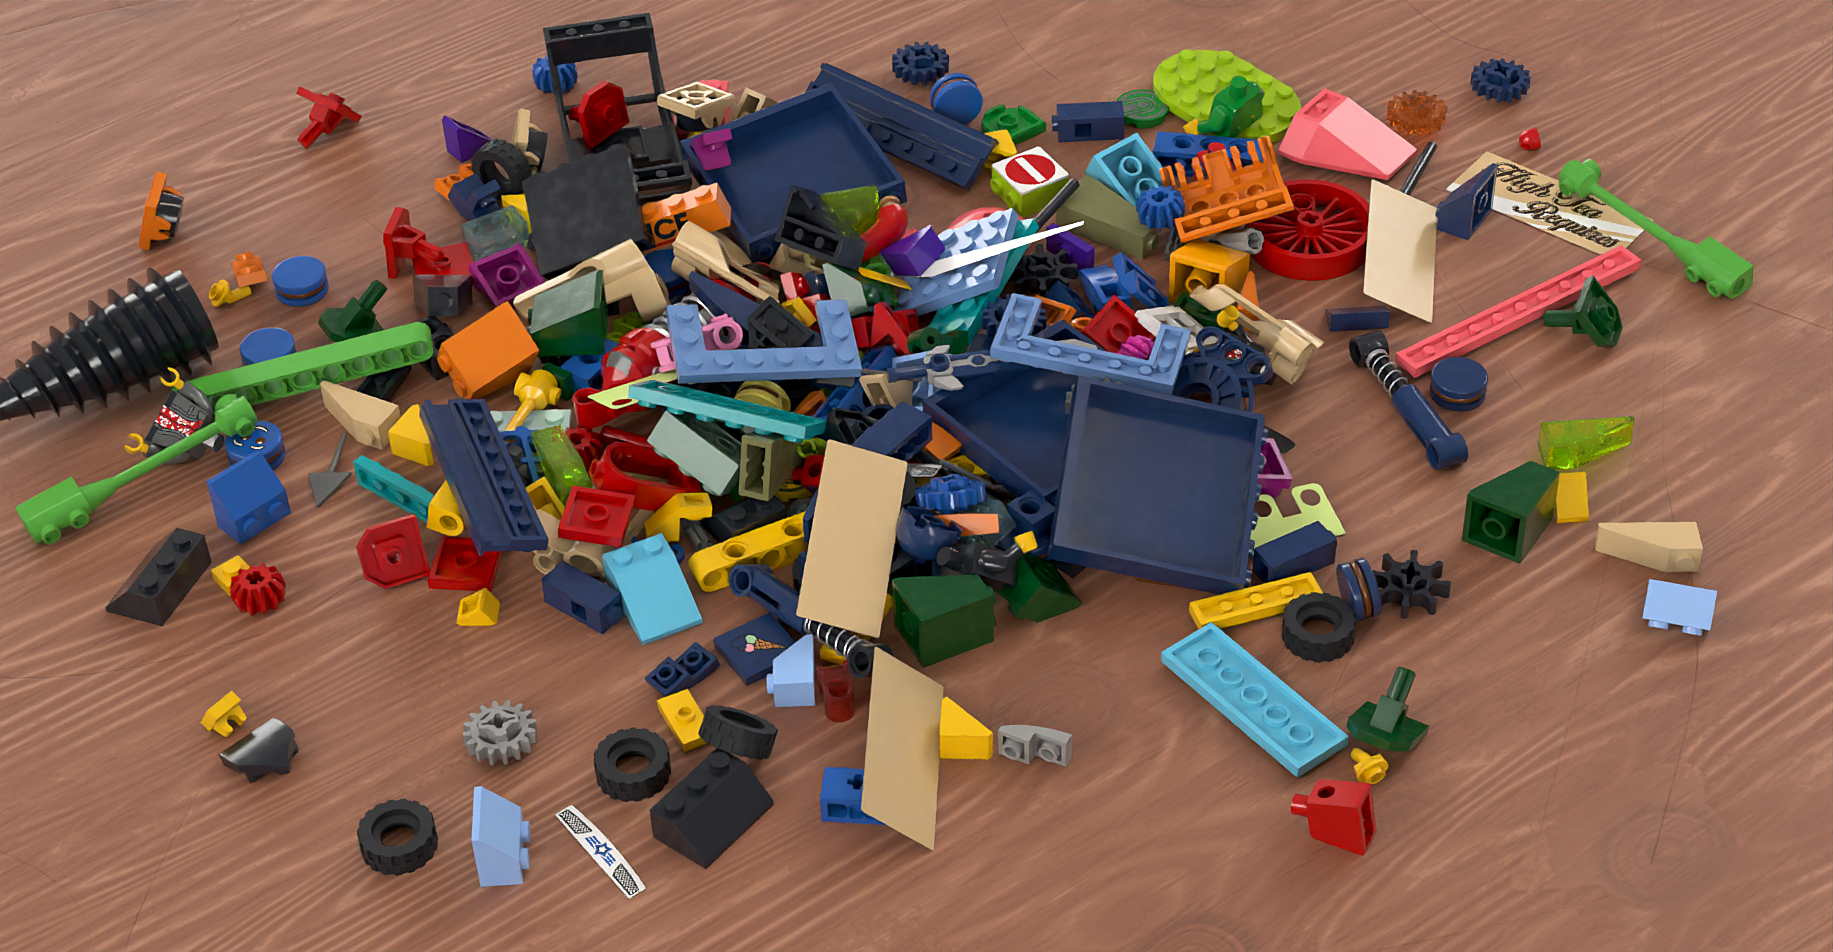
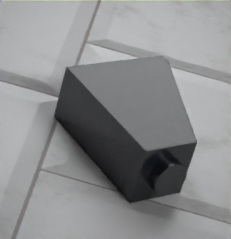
(442, 294)

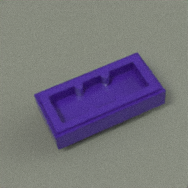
(1077, 250)

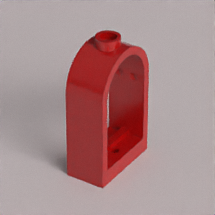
(641, 460)

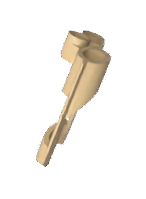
(707, 256)
(624, 275)
(1286, 340)
(580, 554)

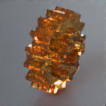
(1416, 112)

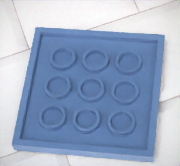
(968, 280)

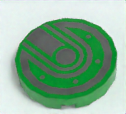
(1143, 108)

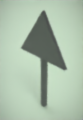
(327, 483)
(990, 487)

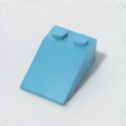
(1126, 168)
(651, 588)

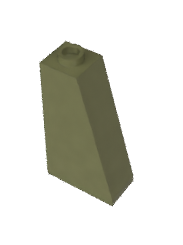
(1107, 219)
(766, 464)

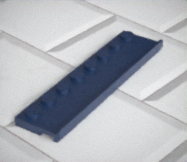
(912, 130)
(482, 477)

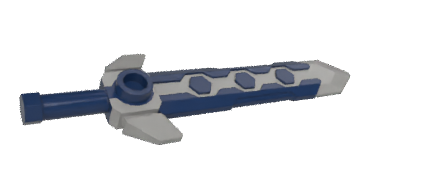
(945, 369)

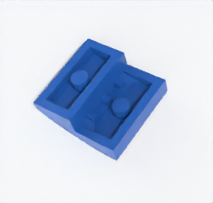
(1138, 282)

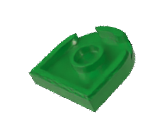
(1019, 122)

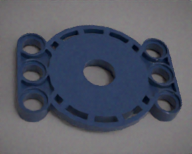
(1220, 378)

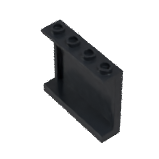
(585, 210)

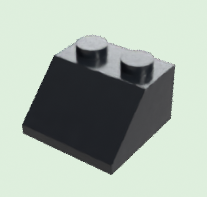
(744, 517)

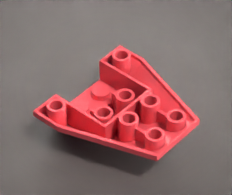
(1345, 138)

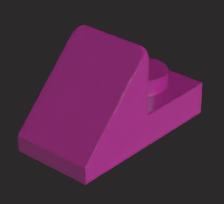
(712, 149)

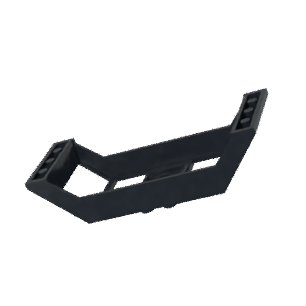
(652, 144)

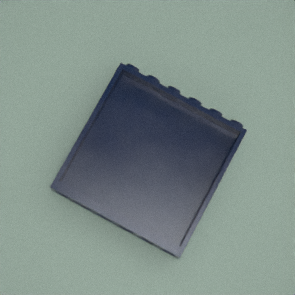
(797, 142)
(1012, 421)
(1158, 487)

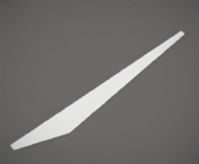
(950, 263)

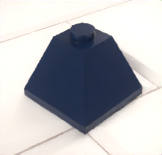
(1468, 204)

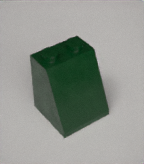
(571, 318)
(1511, 510)
(943, 615)

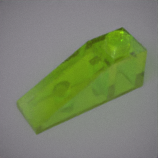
(1581, 441)
(560, 461)

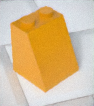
(1206, 265)

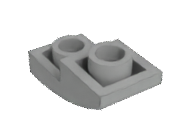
(1027, 741)

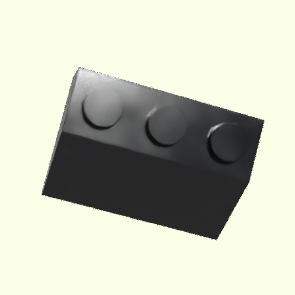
(163, 578)
(710, 808)

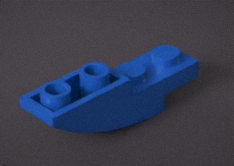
(1101, 284)

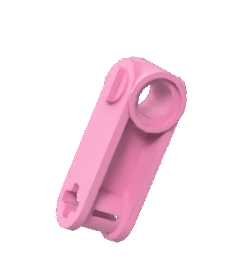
(711, 340)

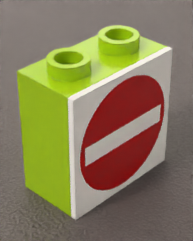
(1028, 180)

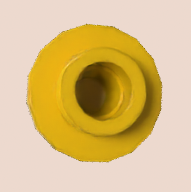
(221, 293)
(1369, 769)

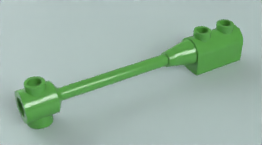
(1709, 260)
(71, 505)

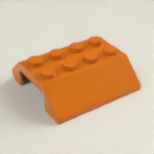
(1229, 195)

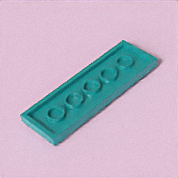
(968, 313)
(734, 411)

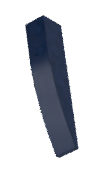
(723, 301)
(896, 435)

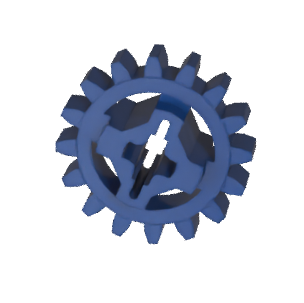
(950, 494)

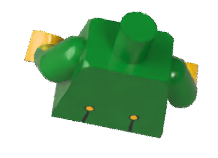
(1231, 110)

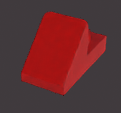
(886, 325)

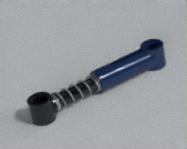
(1441, 445)
(781, 600)

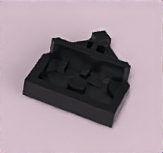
(776, 328)
(262, 751)

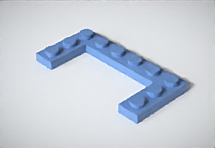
(1015, 344)
(695, 365)

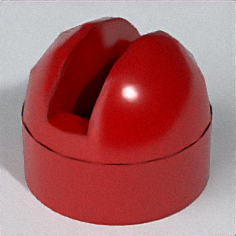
(1530, 139)

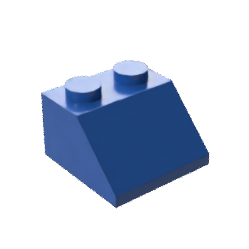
(247, 497)

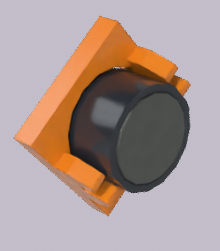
(161, 212)

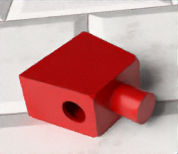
(1339, 814)

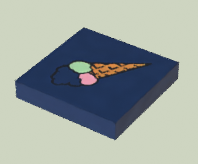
(753, 647)

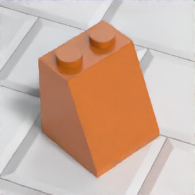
(488, 353)

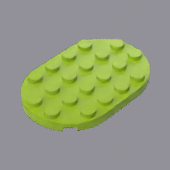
(1194, 77)

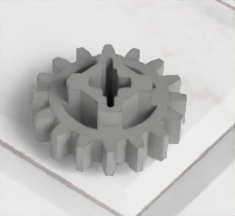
(500, 732)

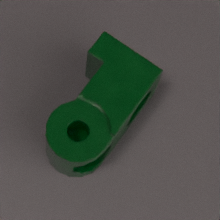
(929, 338)

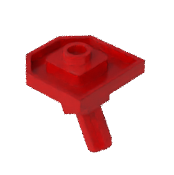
(600, 112)
(324, 116)
(406, 242)
(393, 552)

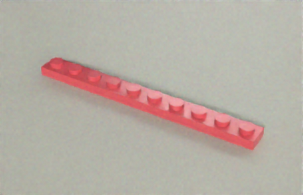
(1515, 311)

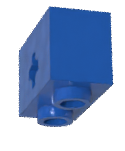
(843, 796)

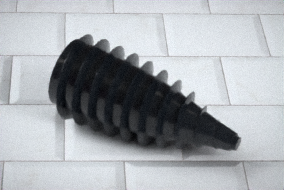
(113, 348)

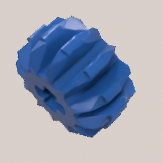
(541, 74)
(1160, 207)

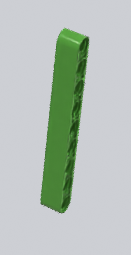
(330, 363)

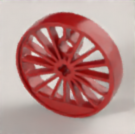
(1305, 227)

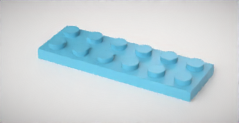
(1254, 699)

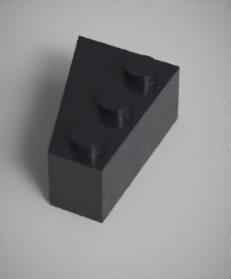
(819, 230)

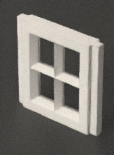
(1172, 316)

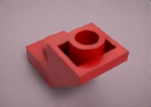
(797, 286)

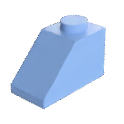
(794, 675)

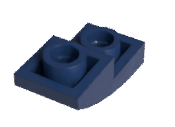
(684, 672)

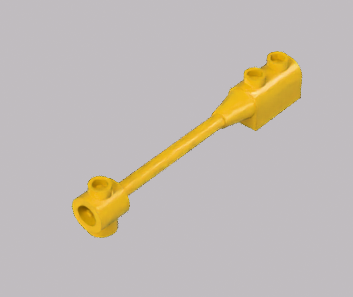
(534, 394)

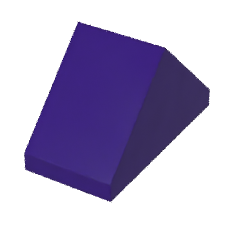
(462, 139)
(914, 253)

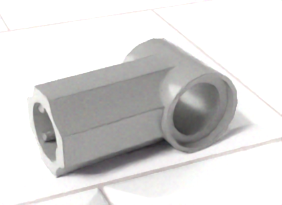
(1244, 239)

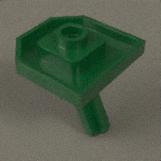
(1591, 315)
(355, 318)
(1387, 723)

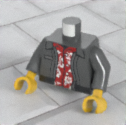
(179, 417)

